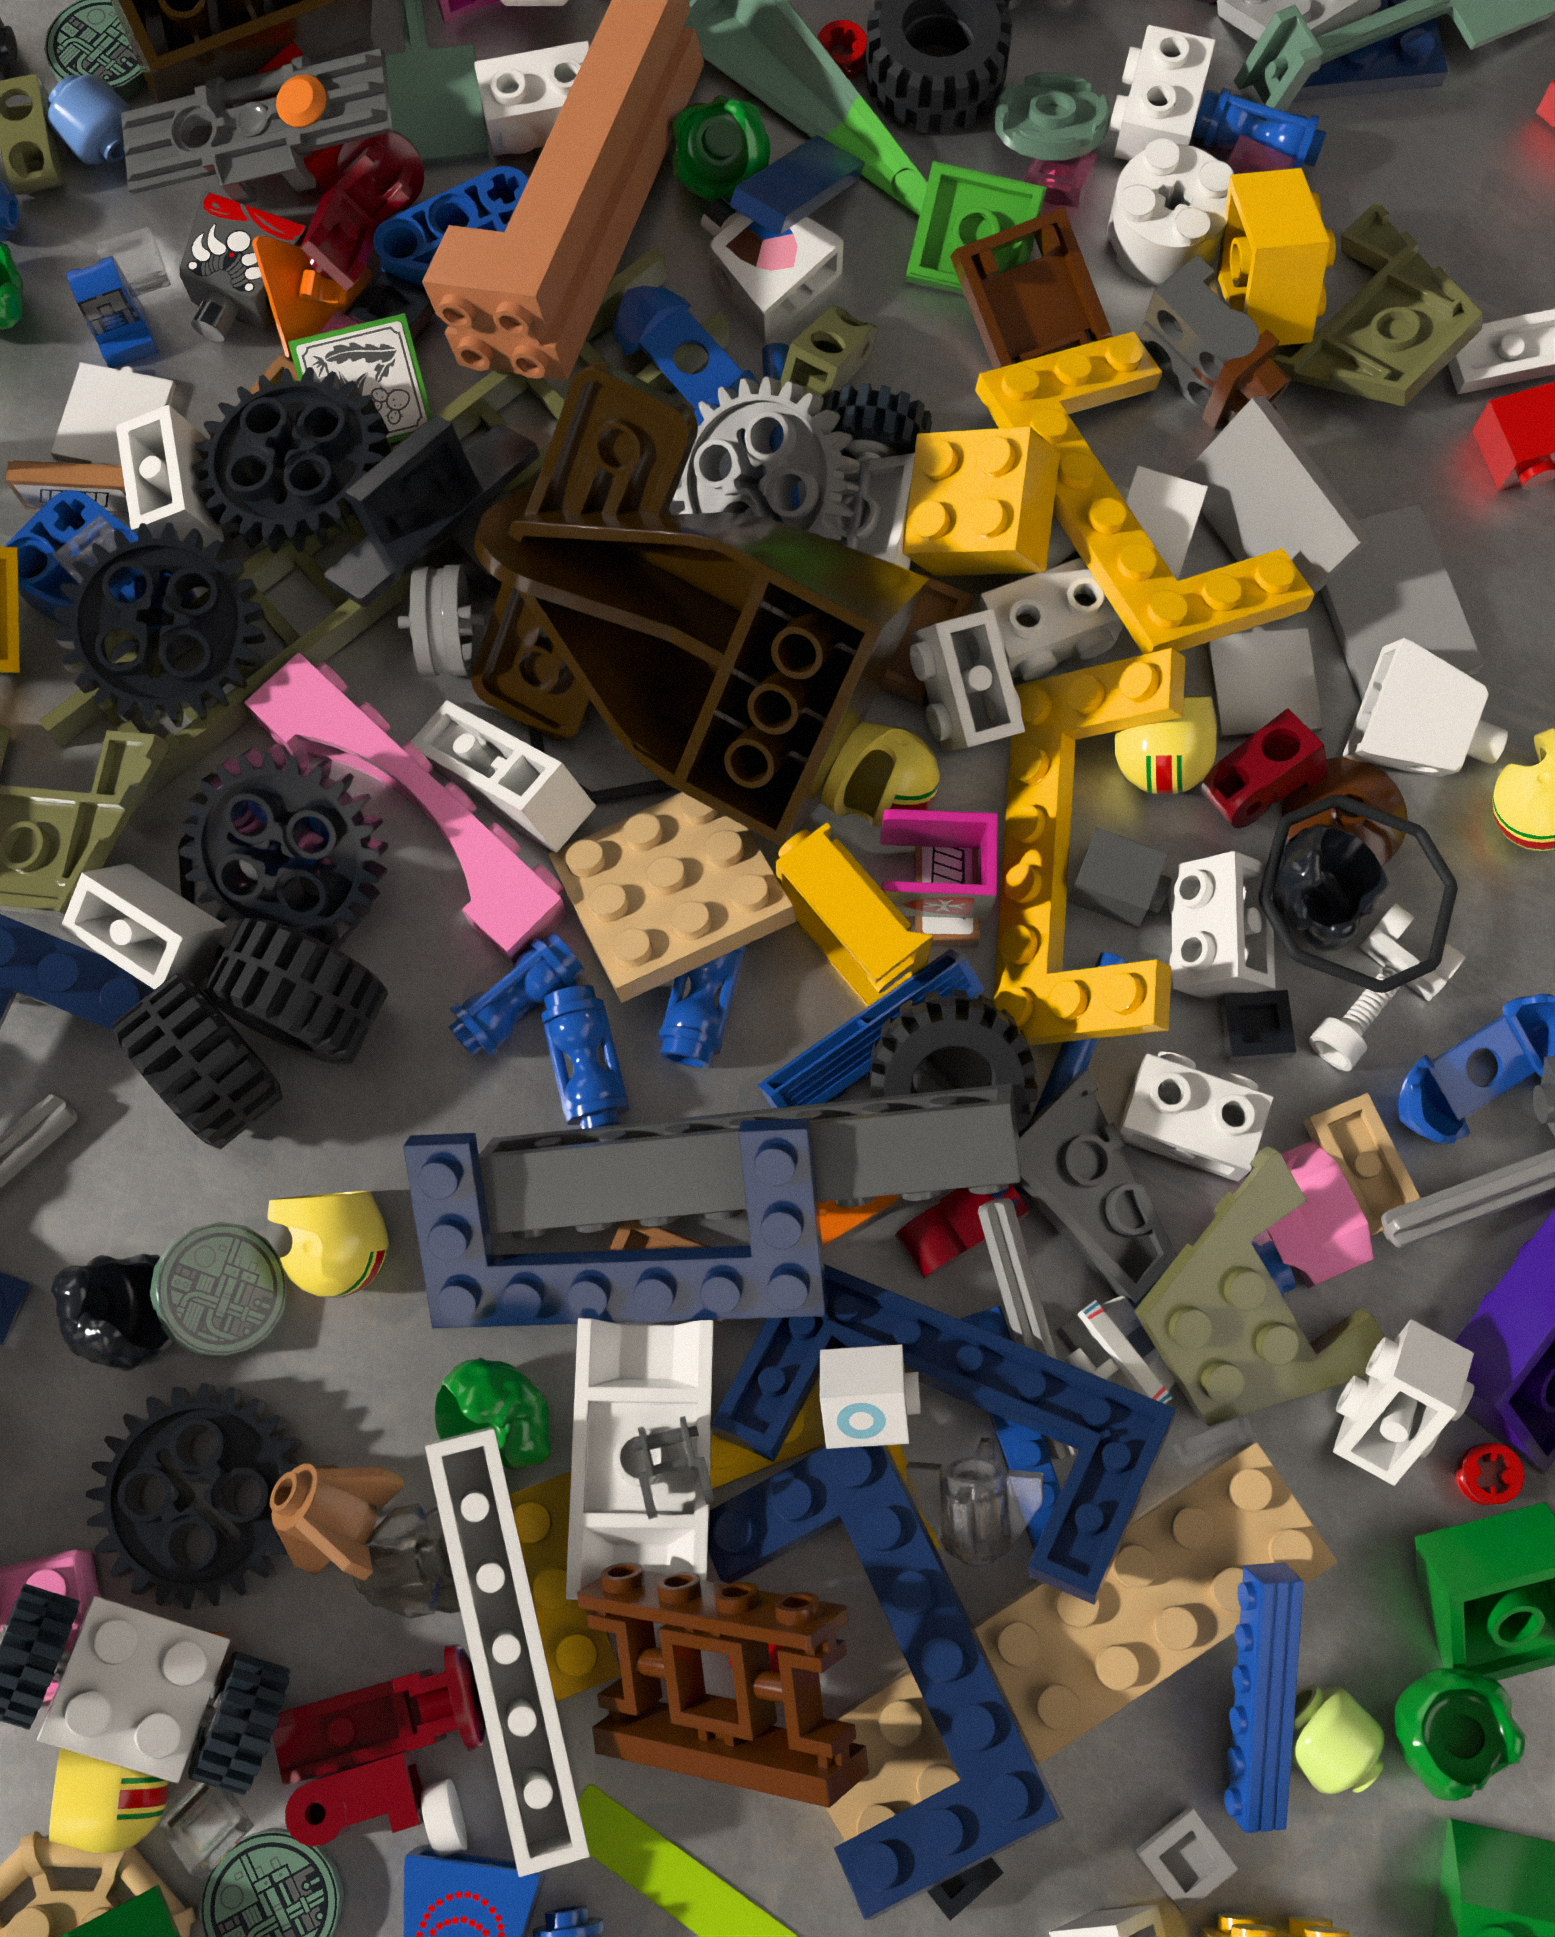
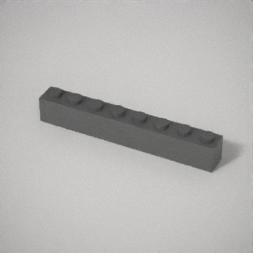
(695, 1166)

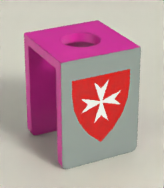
(947, 830)

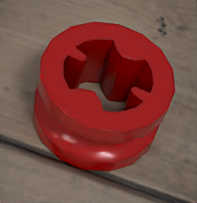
(848, 35)
(1510, 1476)

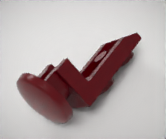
(372, 184)
(381, 1720)

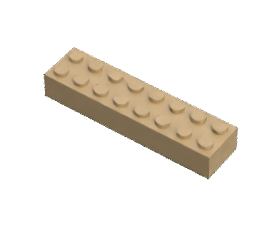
(1081, 1661)

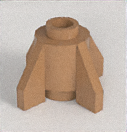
(330, 1514)

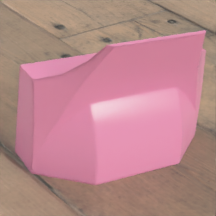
(1329, 1229)

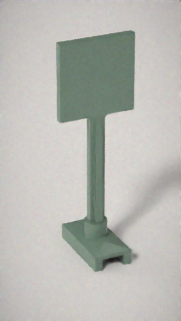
(1290, 51)
(435, 94)

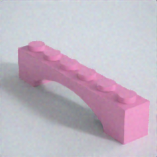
(308, 710)

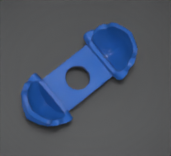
(661, 324)
(1438, 1090)

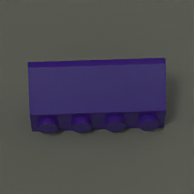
(1516, 1354)

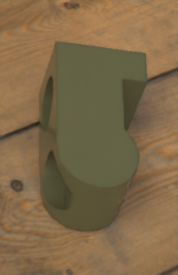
(26, 139)
(829, 352)

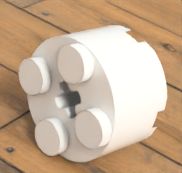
(1168, 210)

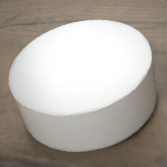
(443, 1818)

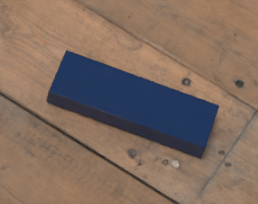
(796, 184)

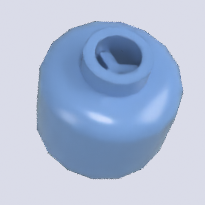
(88, 118)

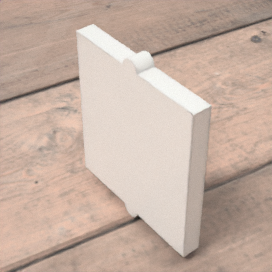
(97, 404)
(1261, 677)

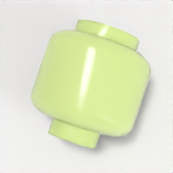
(1335, 1740)

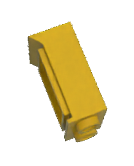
(849, 915)

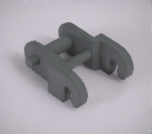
(663, 1439)

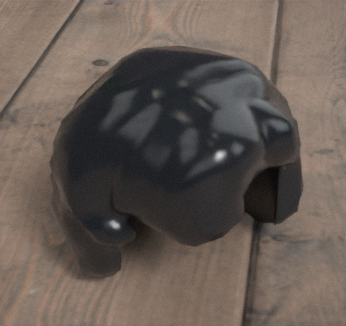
(1328, 885)
(110, 1312)

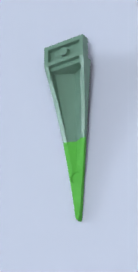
(787, 68)

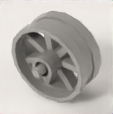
(441, 620)

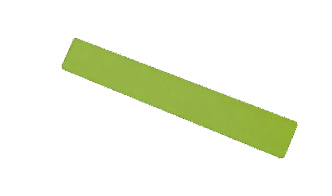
(668, 1873)

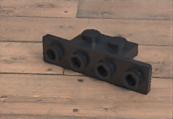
(420, 499)

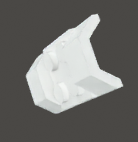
(627, 1382)

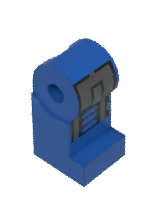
(112, 312)

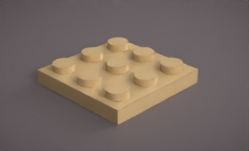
(669, 892)

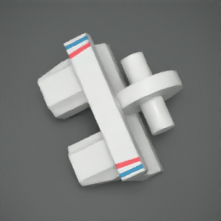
(1101, 1349)

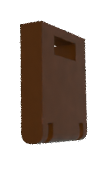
(1034, 305)

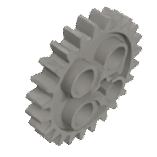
(806, 454)

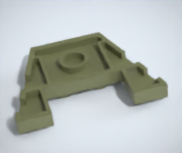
(1394, 328)
(59, 833)
(1226, 1321)

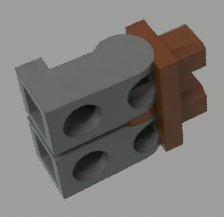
(1208, 348)

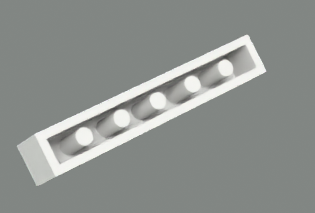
(506, 1651)

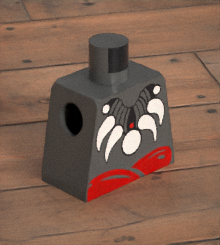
(223, 268)

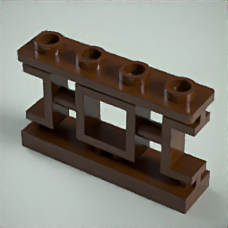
(712, 1733)

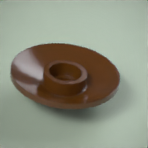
(1364, 784)

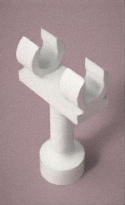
(1341, 1040)

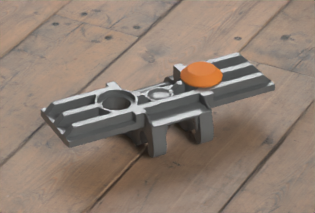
(312, 111)

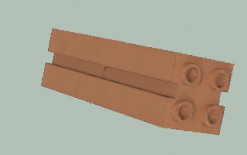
(532, 292)

